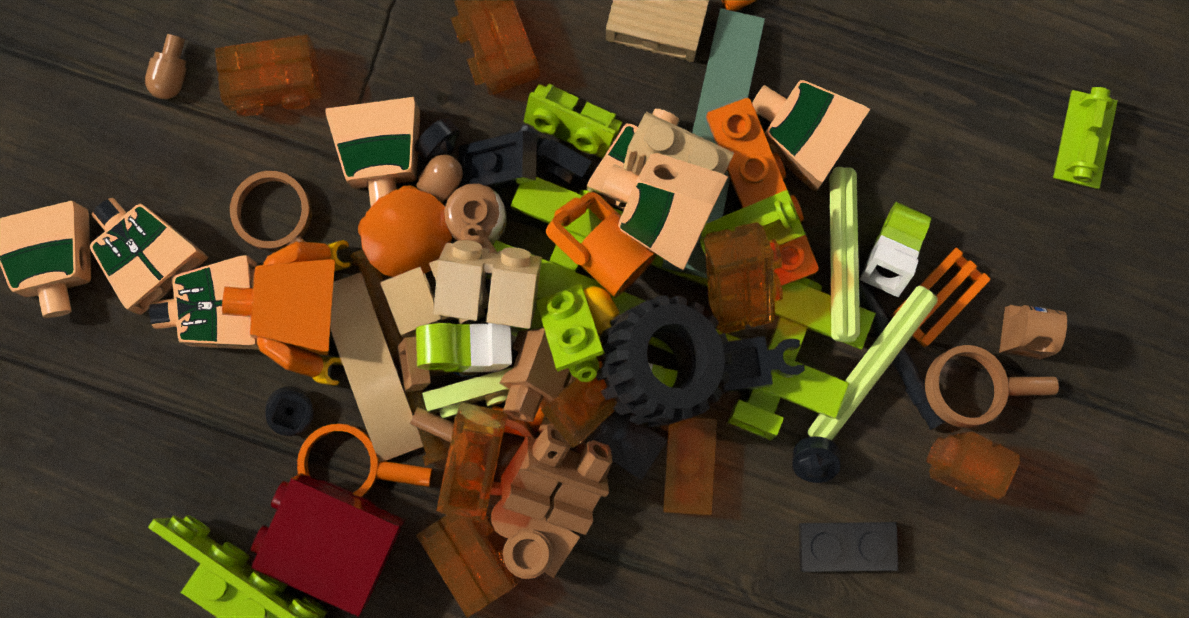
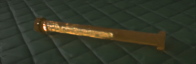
(372, 277)

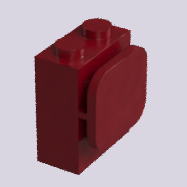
(326, 542)

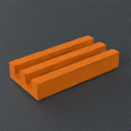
(967, 269)

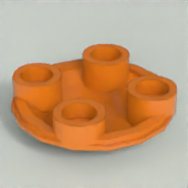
(404, 231)

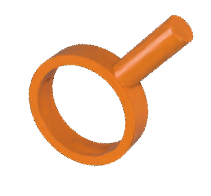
(378, 470)

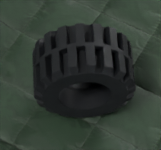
(696, 350)

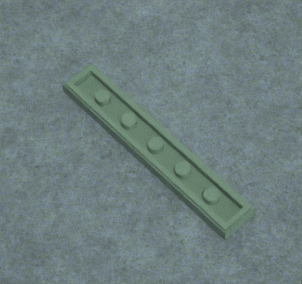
(725, 82)

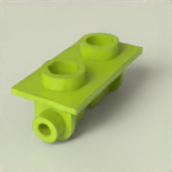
(552, 114)
(1085, 137)
(773, 213)
(571, 332)

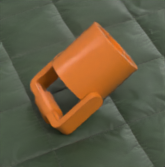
(606, 252)

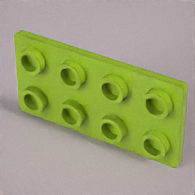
(224, 579)

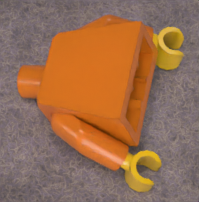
(292, 306)

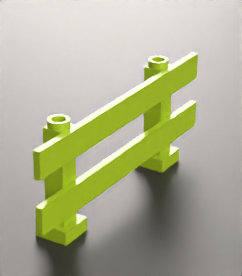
(800, 309)

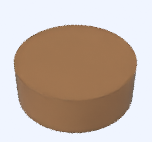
(527, 553)

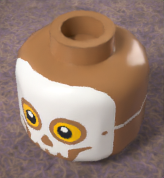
(478, 206)

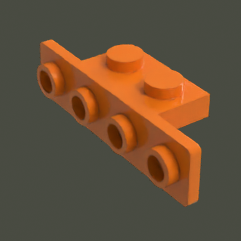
(759, 175)

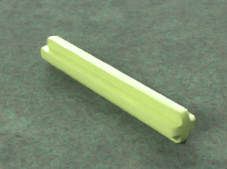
(844, 255)
(877, 360)

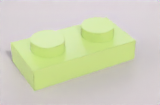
(448, 398)

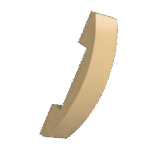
(371, 370)

